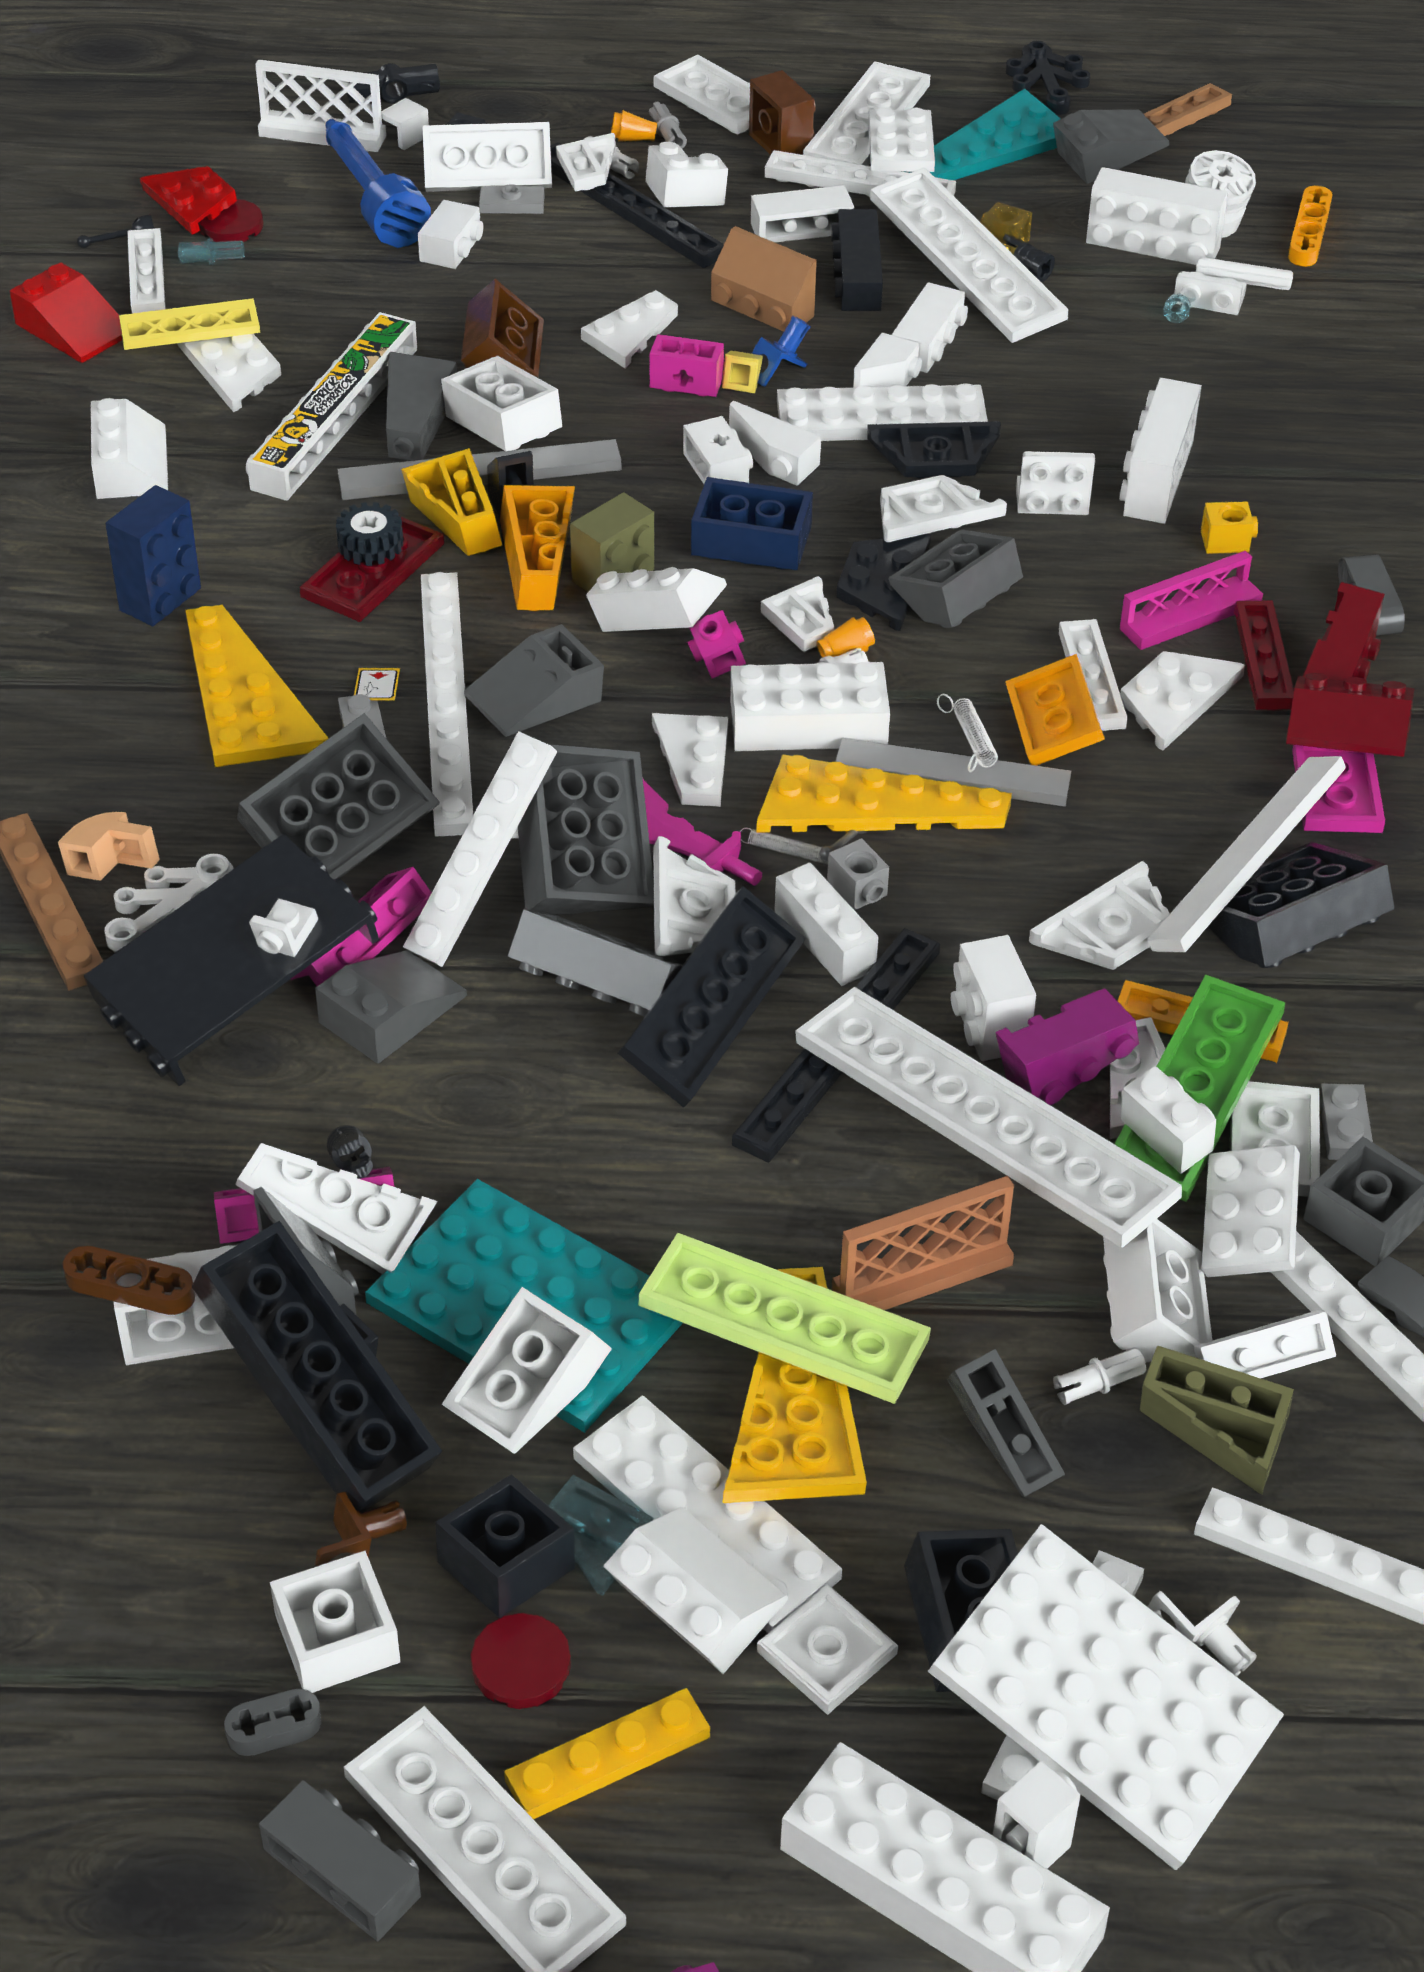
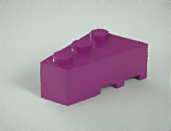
(1068, 1047)

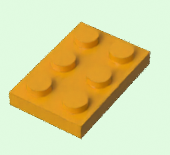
(1054, 710)

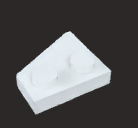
(587, 161)
(800, 613)

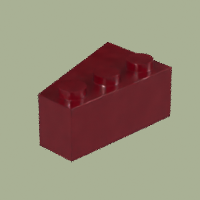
(1350, 635)

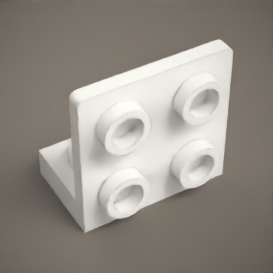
(1055, 483)

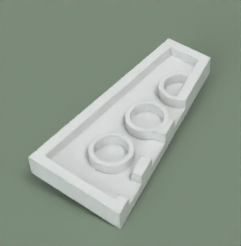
(353, 1214)

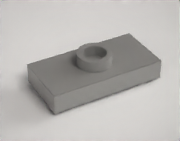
(512, 199)

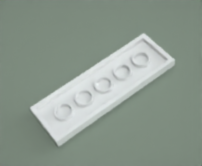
(847, 130)
(846, 412)
(662, 1468)
(484, 1846)

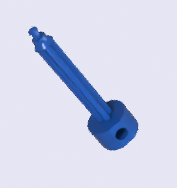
(390, 201)

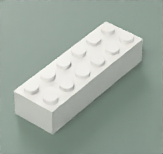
(938, 1872)

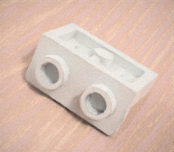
(1211, 292)

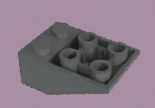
(538, 682)

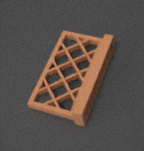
(941, 1261)

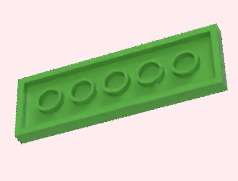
(1212, 1060)

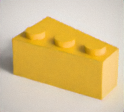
(455, 500)

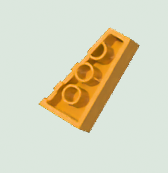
(535, 538)

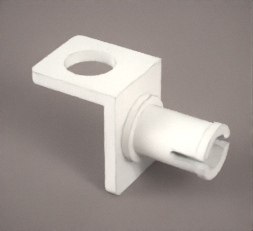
(1210, 1632)

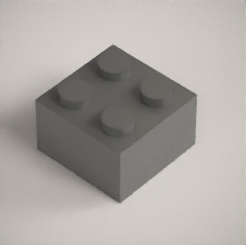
(1367, 1201)

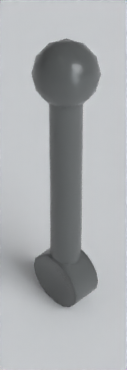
(838, 844)

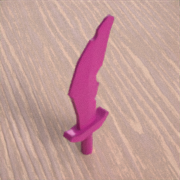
(688, 842)

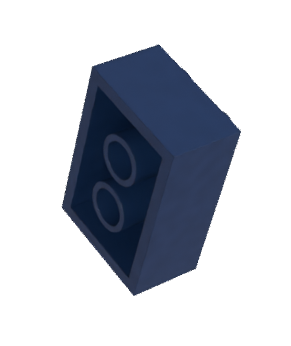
(751, 523)
(153, 555)

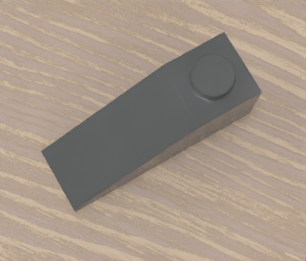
(1005, 1422)

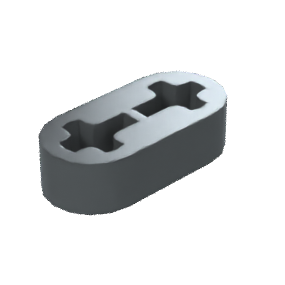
(273, 1722)

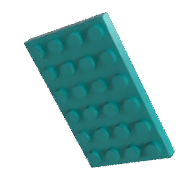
(479, 1257)

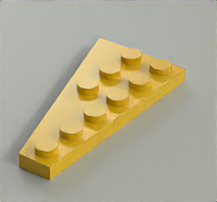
(243, 698)
(873, 800)
(795, 1432)

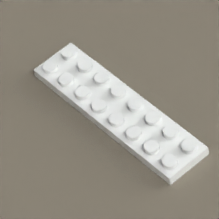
(969, 255)

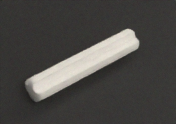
(1246, 273)

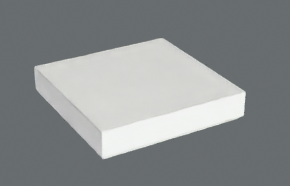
(827, 1648)

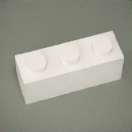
(798, 213)
(933, 321)
(827, 922)

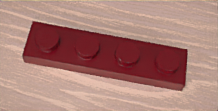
(1264, 654)

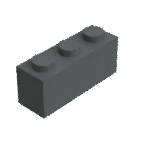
(341, 1859)

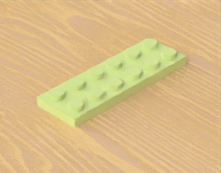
(785, 1317)

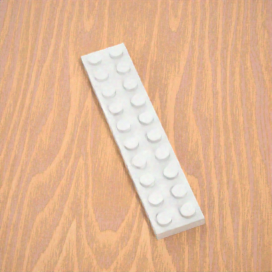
(990, 1116)

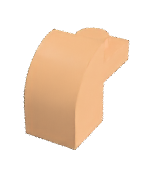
(104, 841)

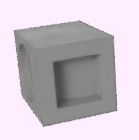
(858, 874)

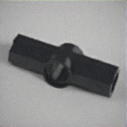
(409, 80)

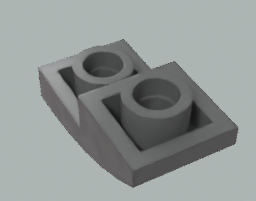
(1399, 1290)

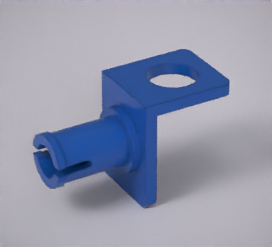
(782, 349)

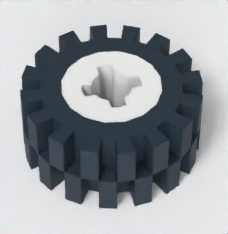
(369, 533)

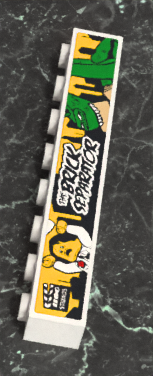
(329, 408)

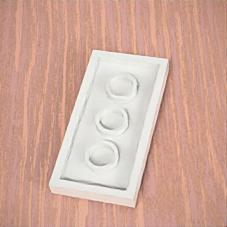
(708, 91)
(486, 156)

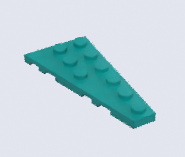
(1001, 136)

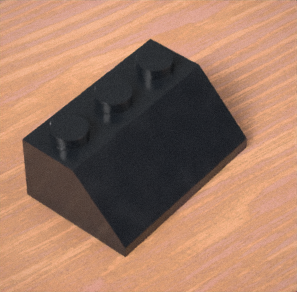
(951, 1577)

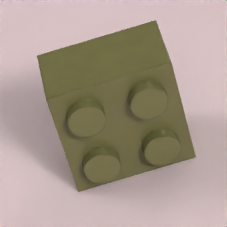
(612, 539)

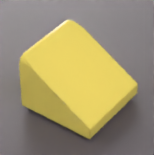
(741, 371)

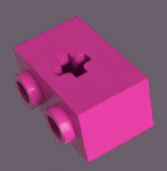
(686, 365)

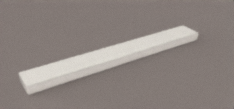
(1246, 855)

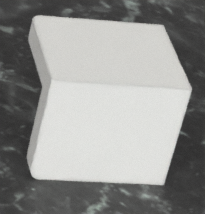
(409, 120)

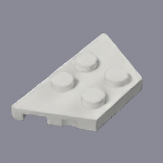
(233, 366)
(933, 506)
(1177, 692)
(685, 899)
(1108, 922)

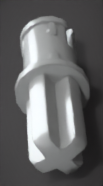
(667, 124)

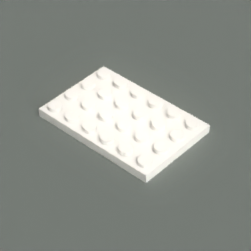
(1107, 1695)

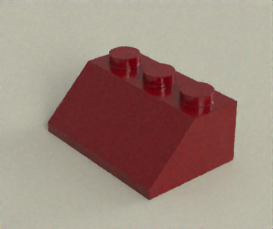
(1350, 715)

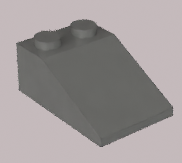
(1105, 140)
(384, 1002)
(317, 1252)

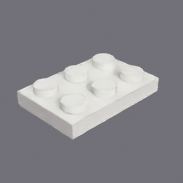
(901, 139)
(1279, 1117)
(1251, 1211)

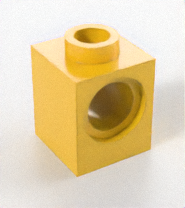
(1228, 527)

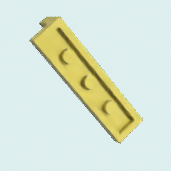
(189, 324)

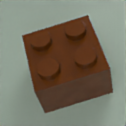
(780, 113)

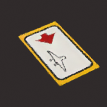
(377, 683)

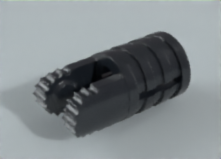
(1035, 260)
(348, 1143)

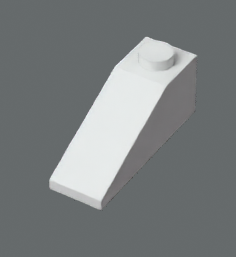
(775, 444)

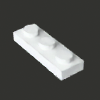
(1273, 1346)

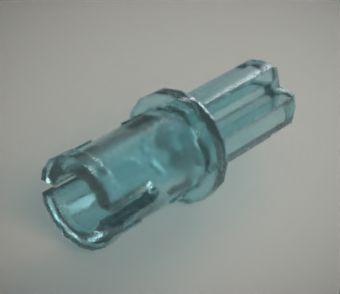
(210, 251)

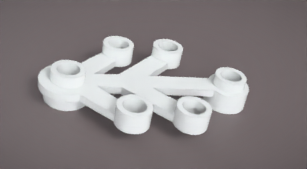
(124, 930)

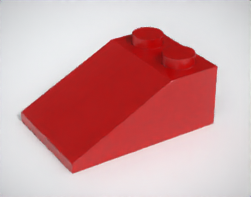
(66, 312)

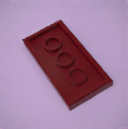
(360, 588)

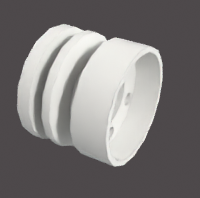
(1226, 173)

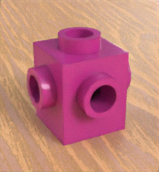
(717, 643)

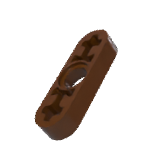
(143, 1294)

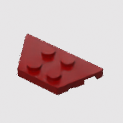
(190, 195)

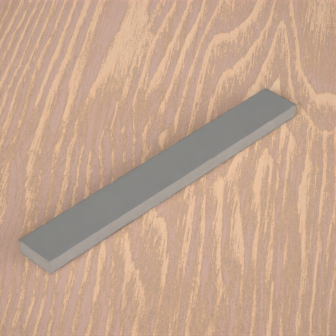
(547, 463)

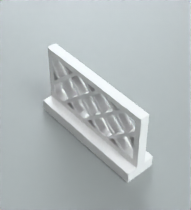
(299, 127)

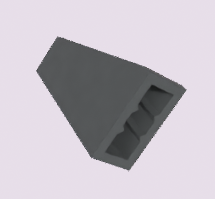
(414, 403)

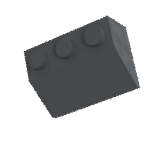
(958, 576)

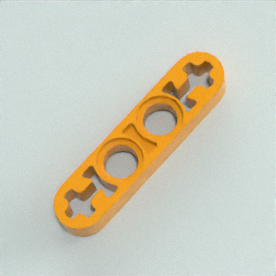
(1310, 226)

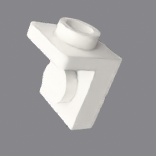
(284, 927)

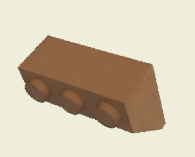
(764, 280)

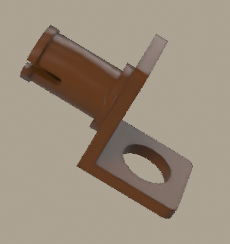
(360, 1528)

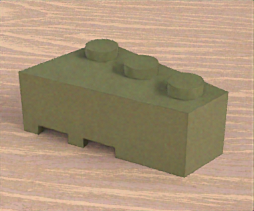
(1218, 1412)

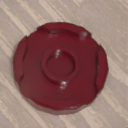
(234, 223)
(521, 1660)

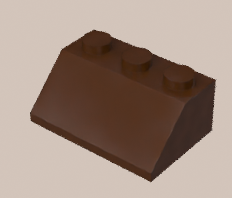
(502, 327)

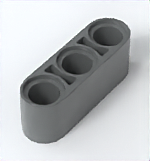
(1370, 573)

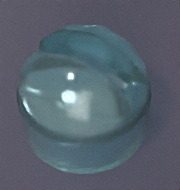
(1181, 313)

